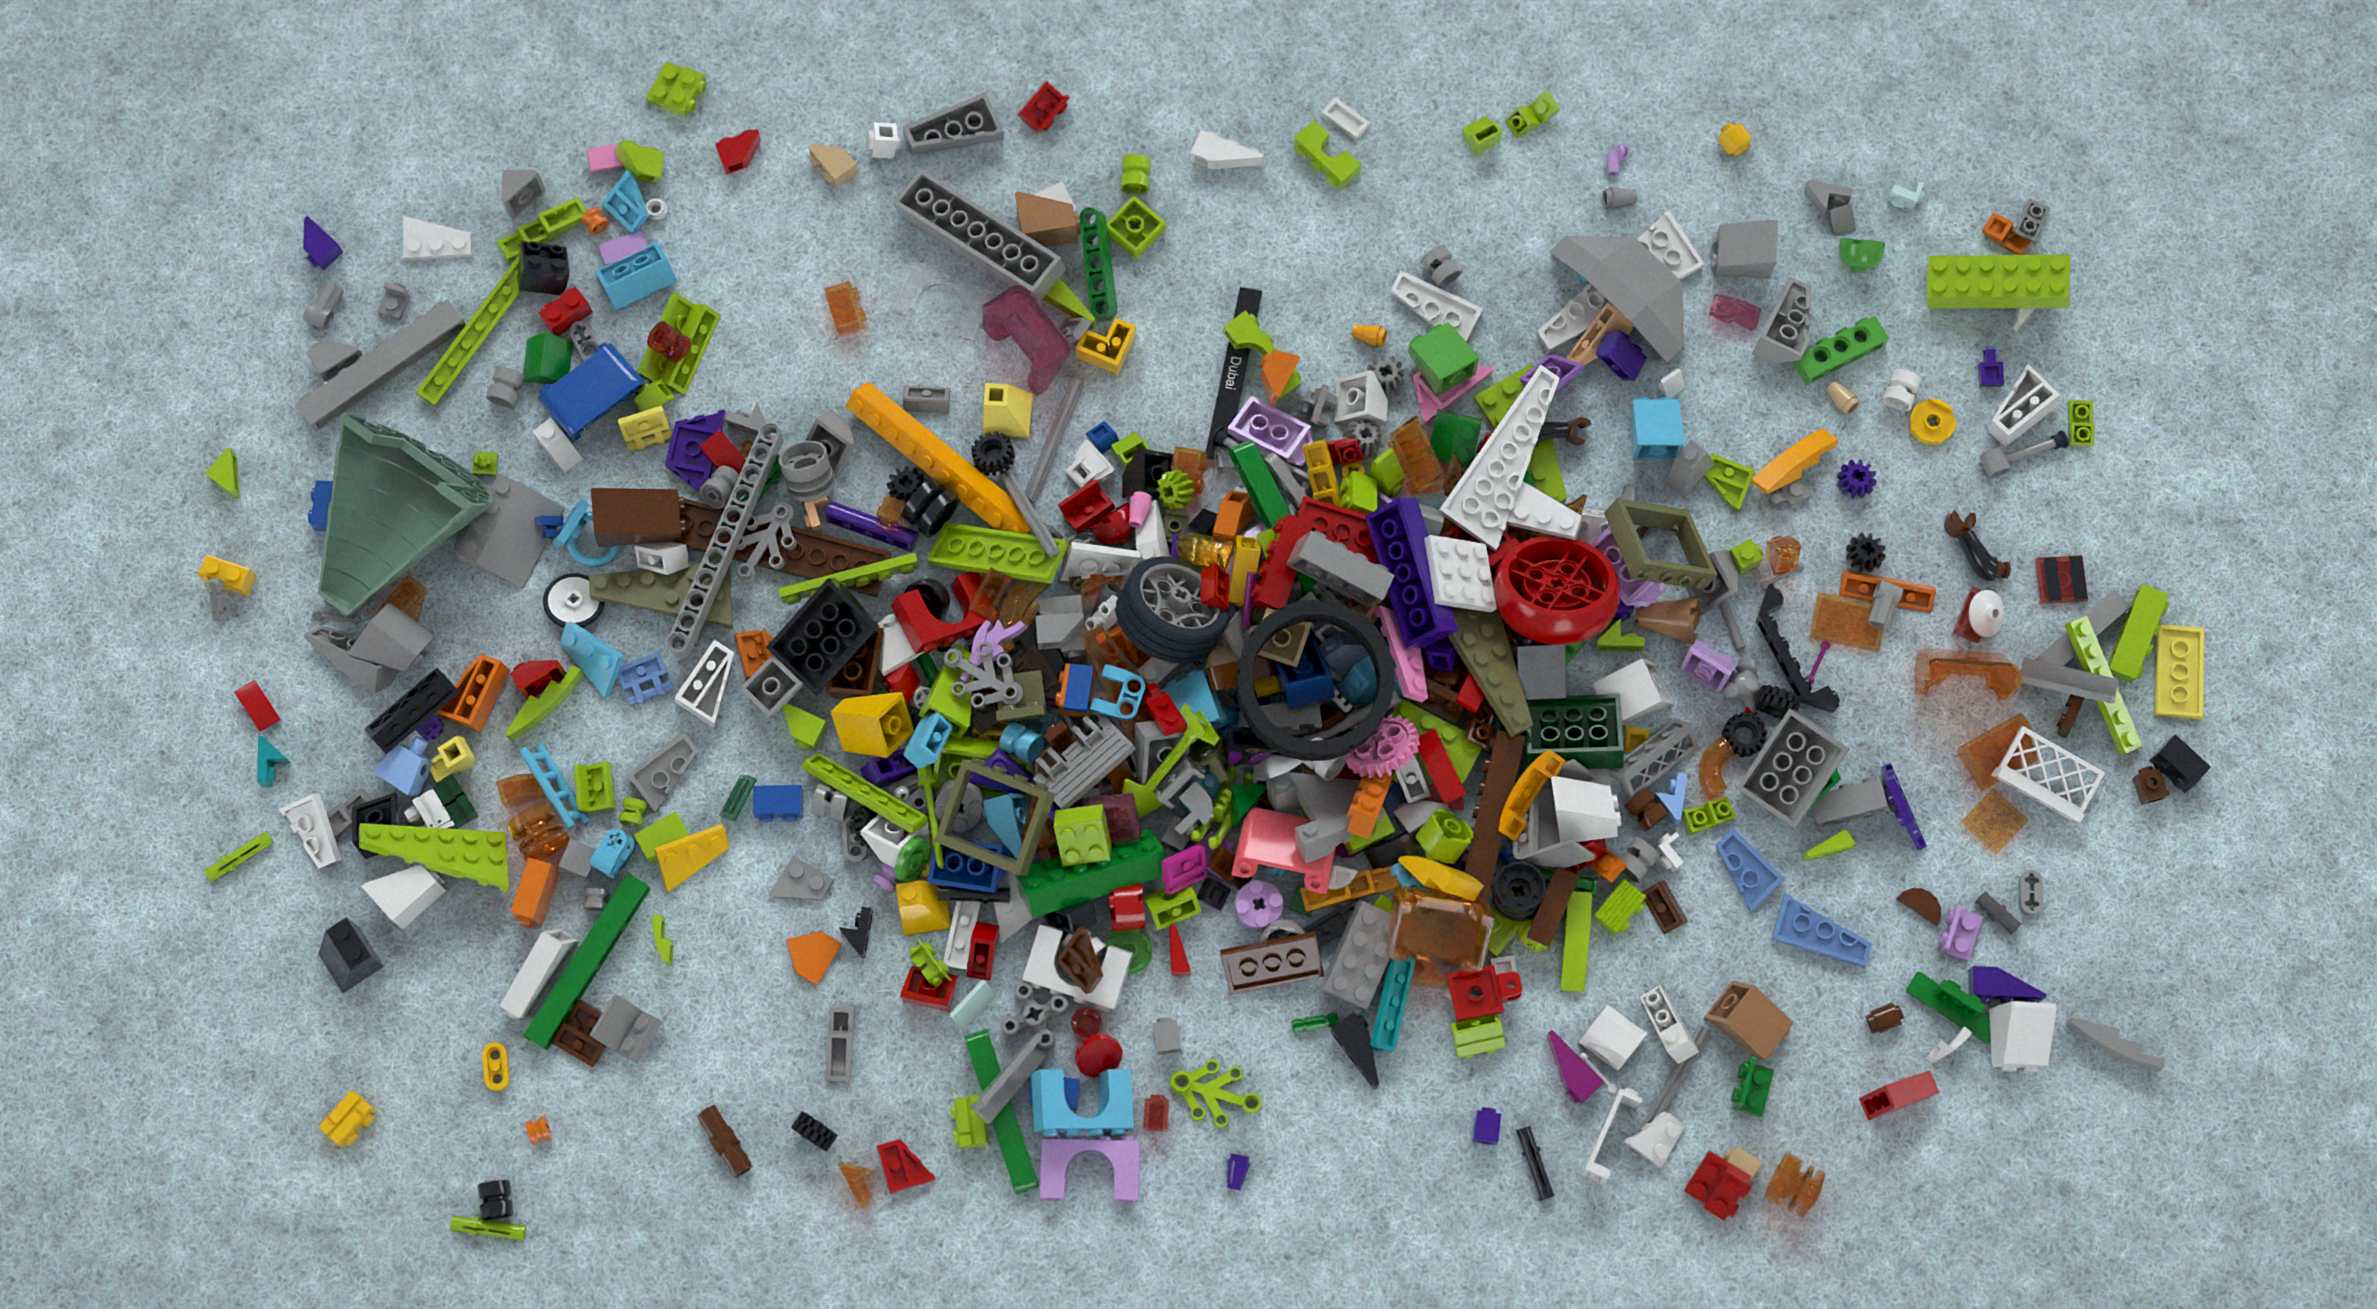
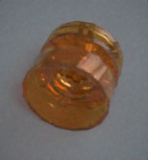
(538, 832)
(1795, 1185)

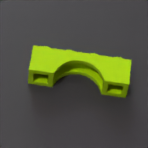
(1245, 333)

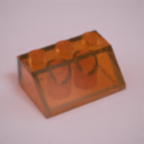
(1417, 458)
(1988, 749)

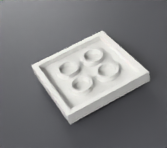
(1460, 573)

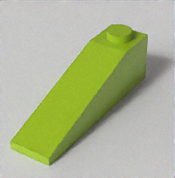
(1064, 300)

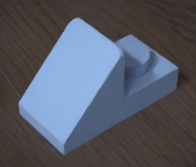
(1674, 802)

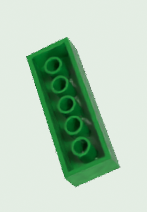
(1056, 886)

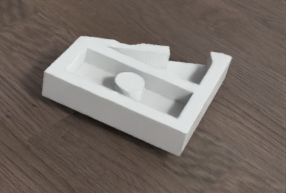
(1657, 1138)

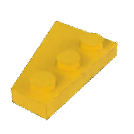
(689, 854)

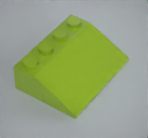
(1460, 750)

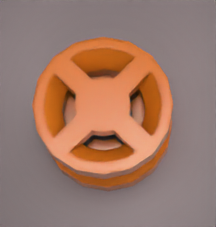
(595, 221)
(538, 1130)

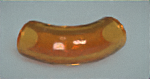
(1711, 768)

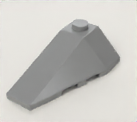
(1787, 328)
(335, 647)

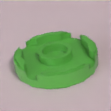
(911, 859)
(1140, 947)

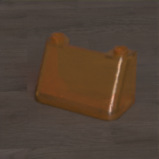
(1936, 664)
(1439, 927)

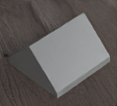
(520, 190)

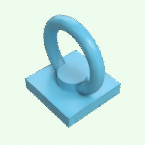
(570, 531)

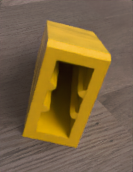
(1245, 560)

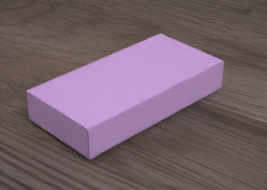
(622, 247)

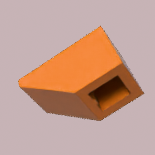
(1233, 515)

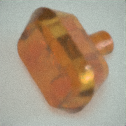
(747, 445)

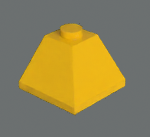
(920, 909)

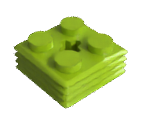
(1133, 214)

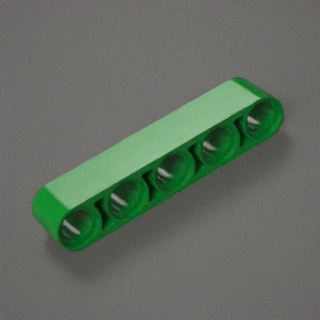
(1105, 271)

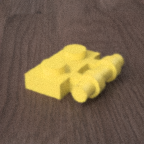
(643, 424)

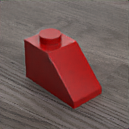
(982, 950)

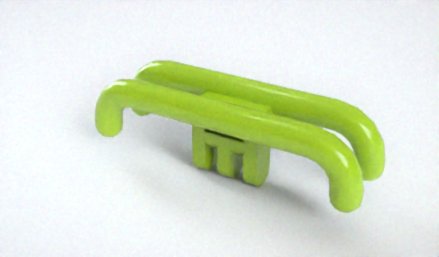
(1221, 811)

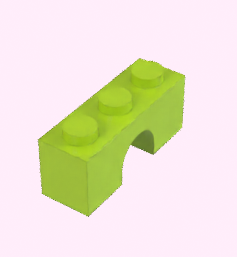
(1338, 169)

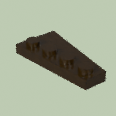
(1031, 660)

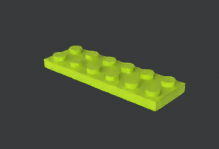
(1008, 552)

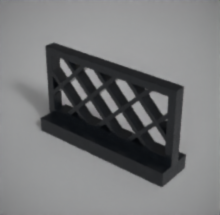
(411, 710)

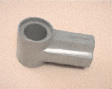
(323, 308)
(1886, 598)

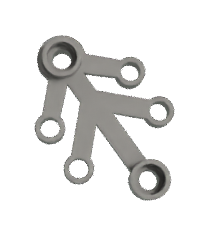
(767, 538)
(986, 678)

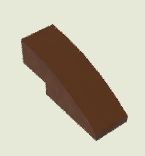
(1553, 906)

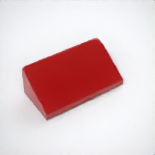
(722, 452)
(1215, 587)

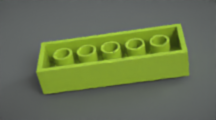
(1998, 281)

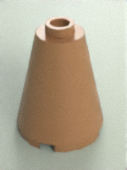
(1671, 618)

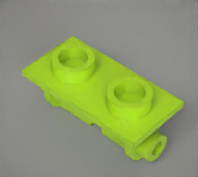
(923, 956)

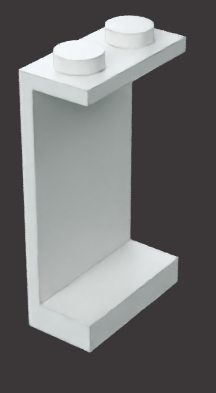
(1591, 1169)

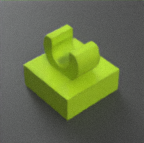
(485, 463)

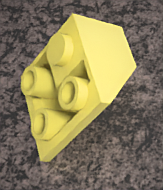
(1007, 410)

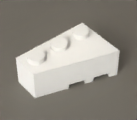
(2024, 407)
(706, 684)

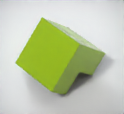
(1482, 134)
(1127, 447)

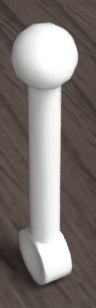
(1611, 1088)

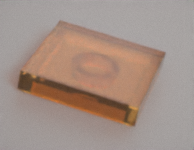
(1994, 821)

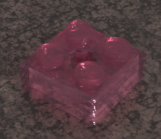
(1121, 807)

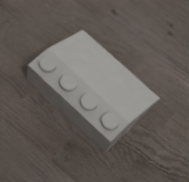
(505, 535)
(1793, 767)

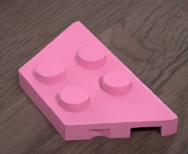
(1429, 402)

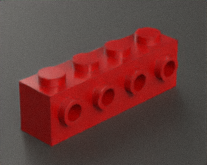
(1276, 576)

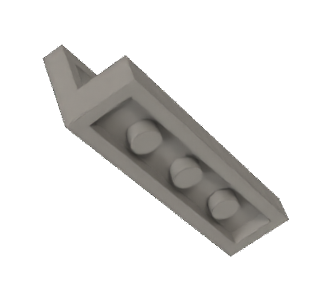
(2069, 680)
(1652, 751)
(1009, 1079)

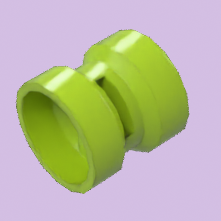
(632, 811)

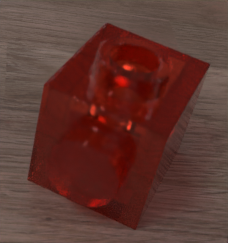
(1156, 1113)

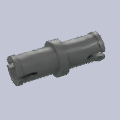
(1998, 912)

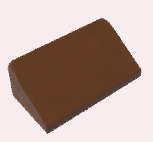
(1664, 907)

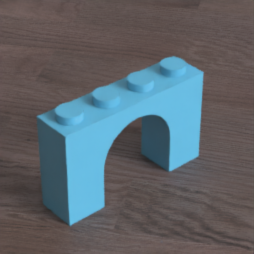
(1054, 1116)

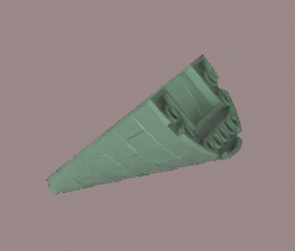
(389, 511)

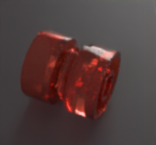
(669, 342)
(1086, 1023)

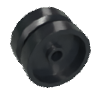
(930, 507)

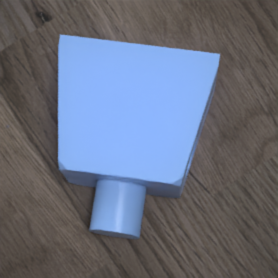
(406, 767)

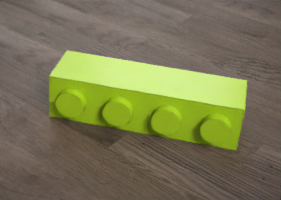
(2137, 632)

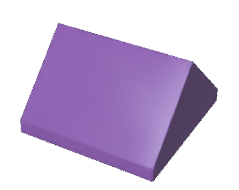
(1561, 367)

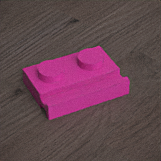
(1184, 868)

